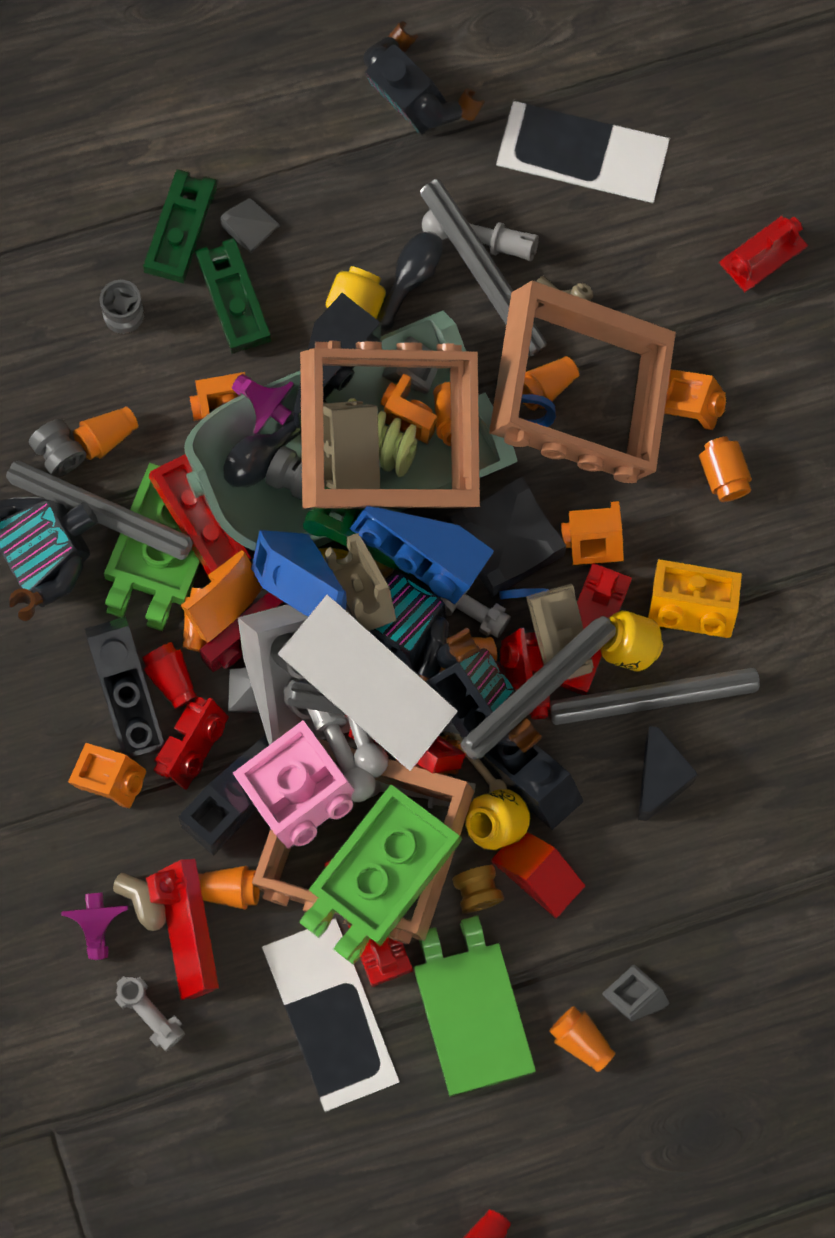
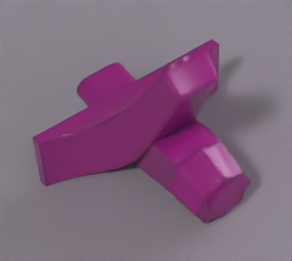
(265, 400)
(94, 922)

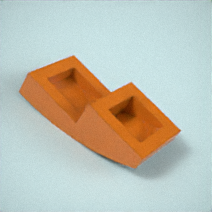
(224, 599)

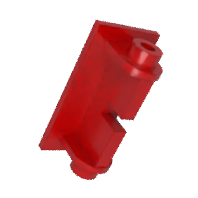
(764, 252)
(521, 659)
(202, 726)

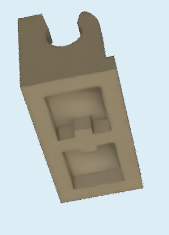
(351, 445)
(365, 587)
(556, 623)

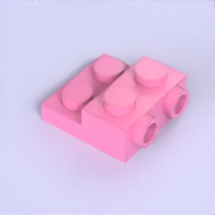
(296, 786)

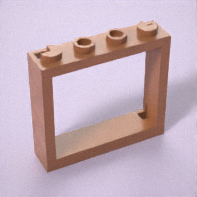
(604, 324)
(464, 425)
(417, 780)

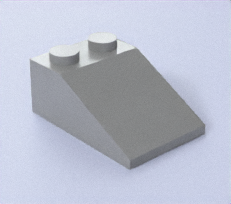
(262, 639)

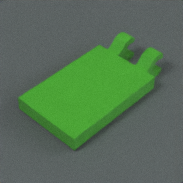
(146, 568)
(380, 872)
(472, 1013)

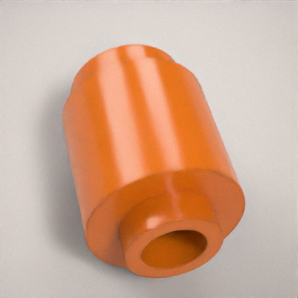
(726, 469)

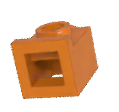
(594, 535)

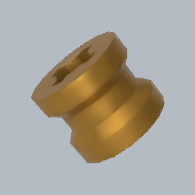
(478, 889)

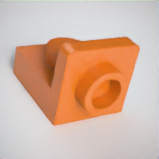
(212, 394)
(695, 397)
(409, 412)
(108, 774)

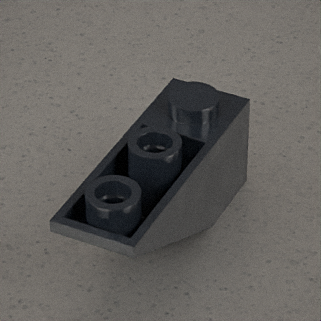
(344, 323)
(124, 687)
(537, 779)
(221, 806)

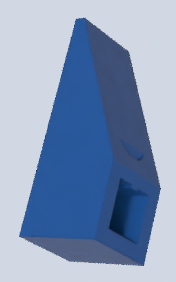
(430, 549)
(295, 570)

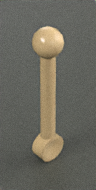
(494, 783)

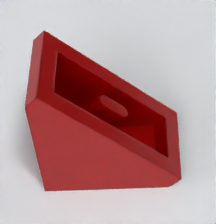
(540, 873)

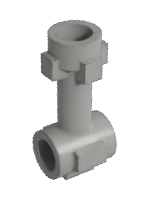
(492, 620)
(132, 995)

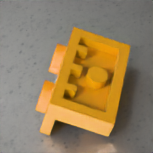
(695, 598)

